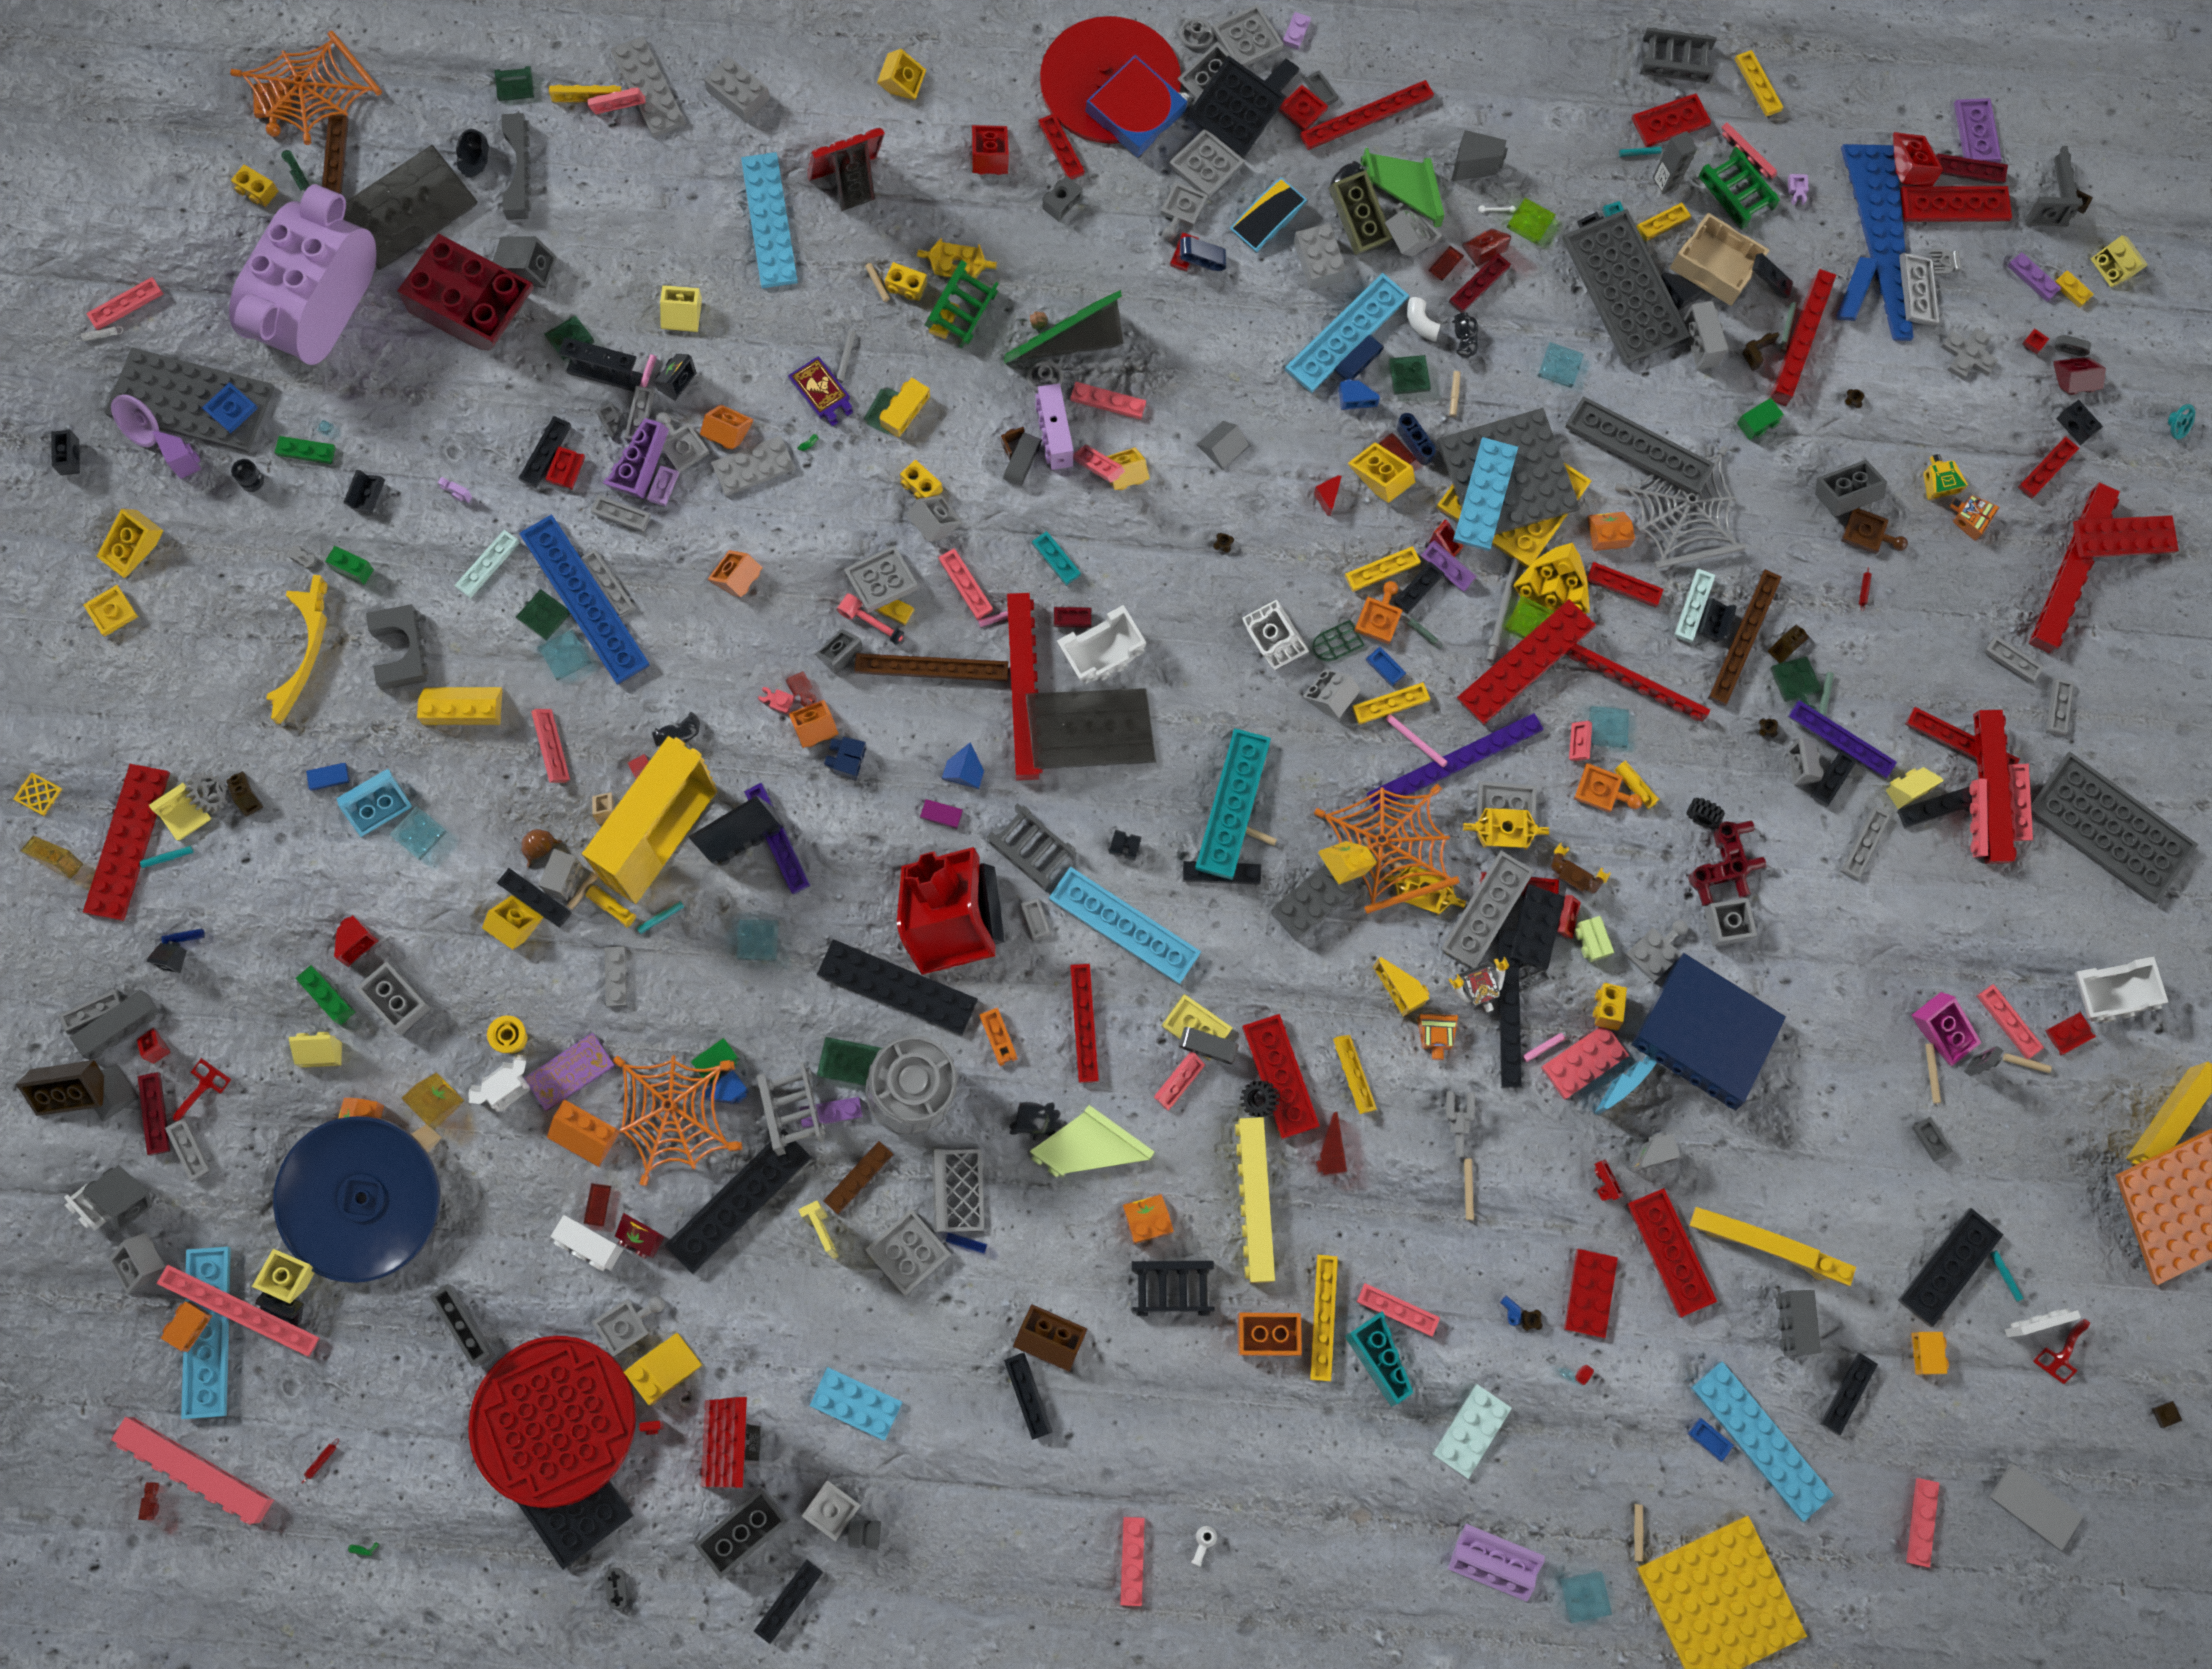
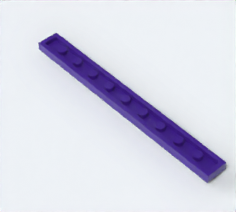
(1460, 759)

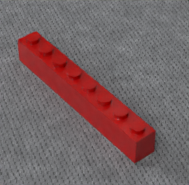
(1802, 337)
(1992, 765)

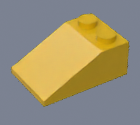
(1383, 472)
(129, 541)
(1403, 988)
(662, 1369)

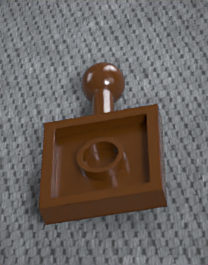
(1868, 531)

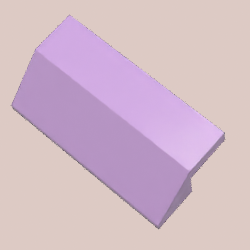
(1496, 1562)

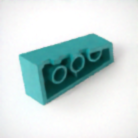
(1381, 1359)

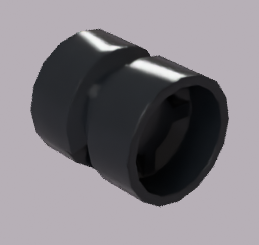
(247, 475)
(1118, 845)

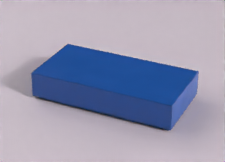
(1386, 666)
(327, 776)
(1710, 1439)

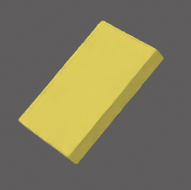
(1191, 1014)

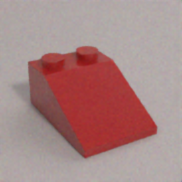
(990, 149)
(1915, 160)

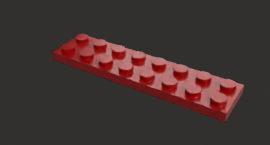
(1526, 662)
(126, 843)

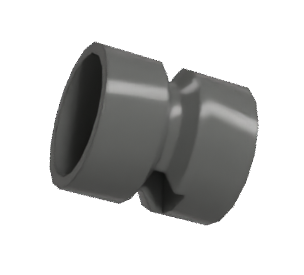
(864, 1534)

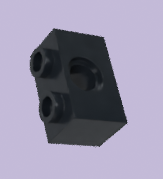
(2079, 422)
(65, 452)

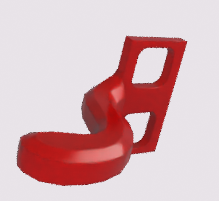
(204, 1083)
(2062, 1357)

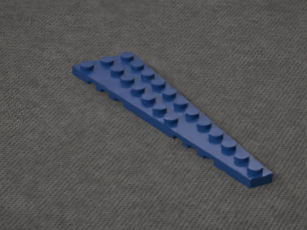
(1880, 211)

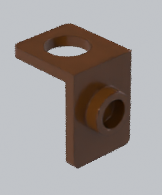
(1009, 436)

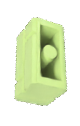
(1594, 939)

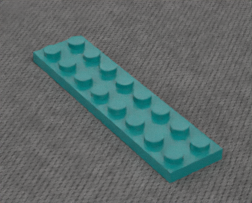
(1233, 804)

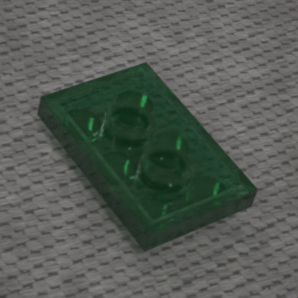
(846, 1061)

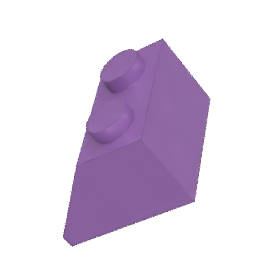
(178, 454)

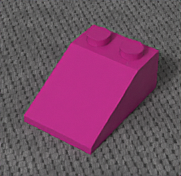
(1946, 1027)

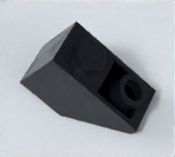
(1680, 289)

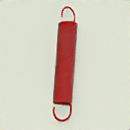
(1865, 587)
(321, 1459)

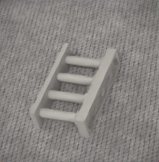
(776, 1122)

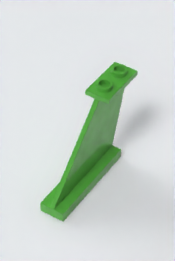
(1407, 181)

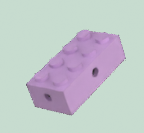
(1054, 426)

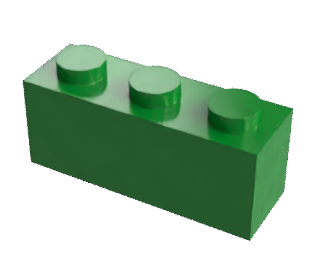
(325, 995)

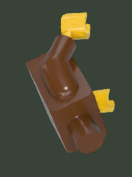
(1574, 875)

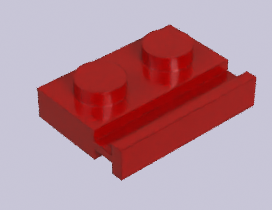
(565, 468)
(2070, 1033)

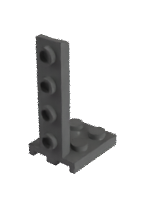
(2056, 210)

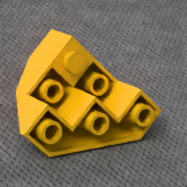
(1555, 579)

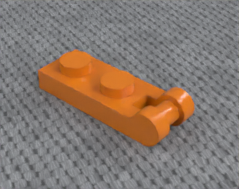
(998, 1036)

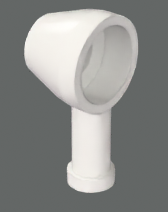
(1203, 1545)

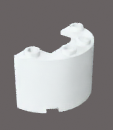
(1104, 647)
(2121, 990)

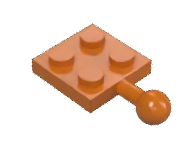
(272, 127)
(1379, 618)
(1600, 789)

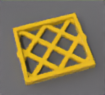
(25, 787)

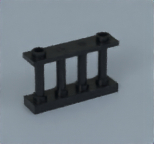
(600, 364)
(1182, 1269)

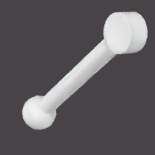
(1482, 209)

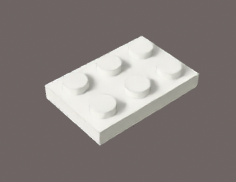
(2042, 1322)

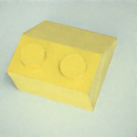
(1912, 786)
(283, 1276)

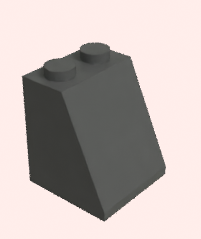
(1479, 156)
(526, 258)
(117, 1197)

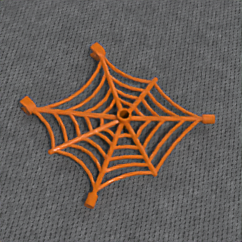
(731, 1146)

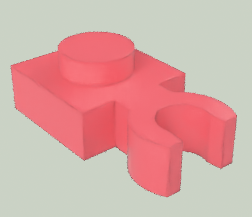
(778, 701)

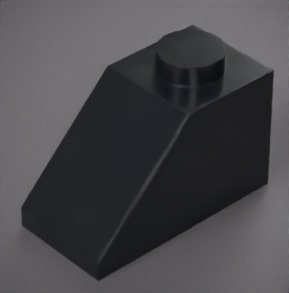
(168, 957)

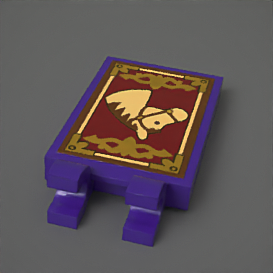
(821, 390)

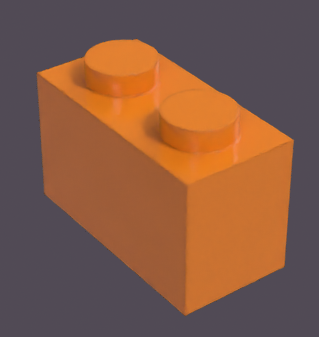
(186, 1326)

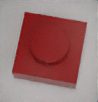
(2035, 341)
(651, 1427)

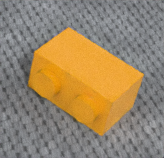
(1929, 1353)

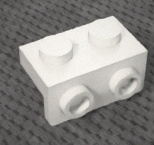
(88, 1214)

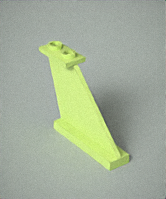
(1089, 1144)

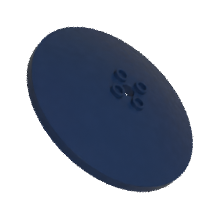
(320, 1207)

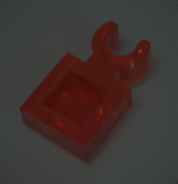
(800, 686)
(149, 1506)

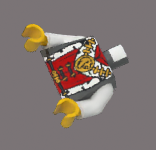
(1480, 984)

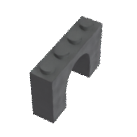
(411, 667)

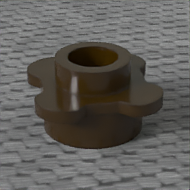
(1857, 394)
(1222, 537)
(1772, 723)
(1536, 1324)

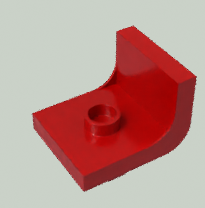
(941, 911)

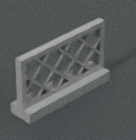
(940, 1190)

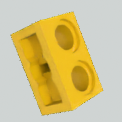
(255, 184)
(907, 278)
(923, 480)
(1614, 1007)

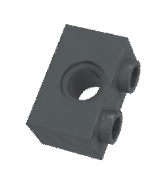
(1060, 207)

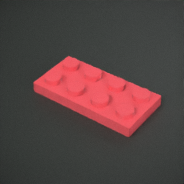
(1584, 1061)

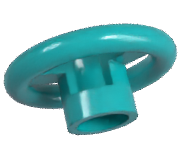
(2179, 420)

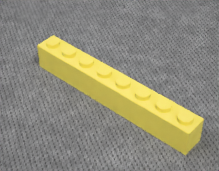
(1255, 1200)

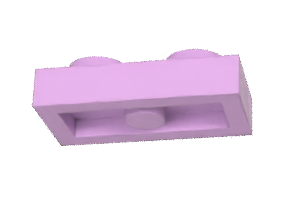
(1296, 30)
(663, 486)

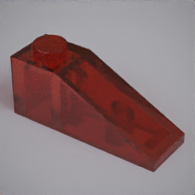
(1331, 1156)

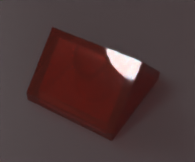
(1486, 246)

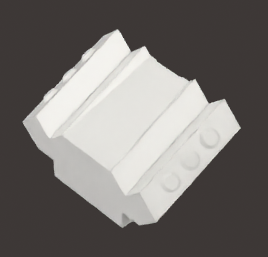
(1275, 634)
(502, 1085)

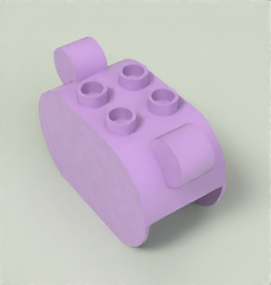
(304, 277)

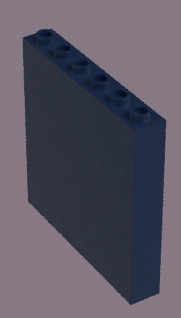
(1709, 1031)

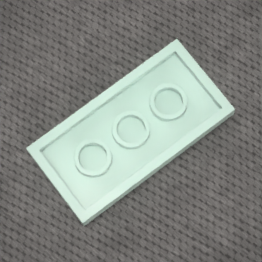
(1471, 1431)

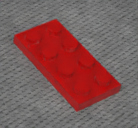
(1671, 119)
(1590, 1293)

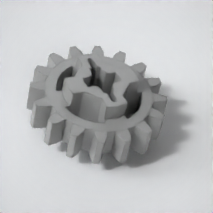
(207, 792)

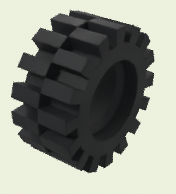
(1705, 813)
(1249, 1102)

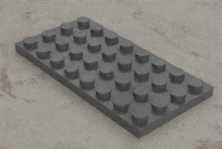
(1625, 287)
(180, 389)
(2112, 827)

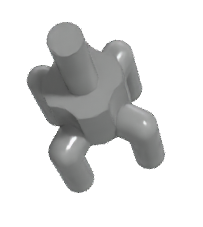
(1460, 1119)

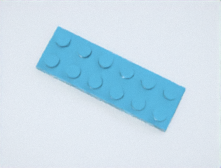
(1485, 494)

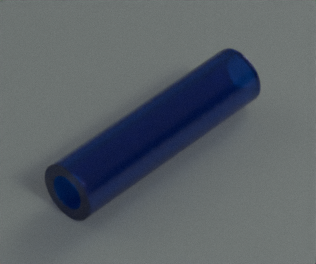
(183, 936)
(966, 1243)

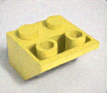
(2119, 261)
(680, 308)
(316, 1050)

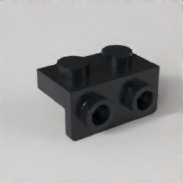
(364, 492)
(1717, 620)
(288, 1312)

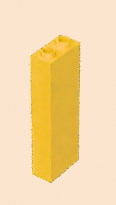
(2175, 1114)

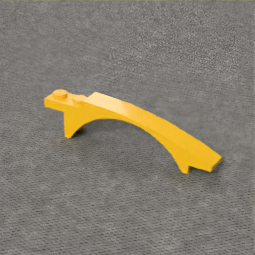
(311, 606)
(1806, 1257)

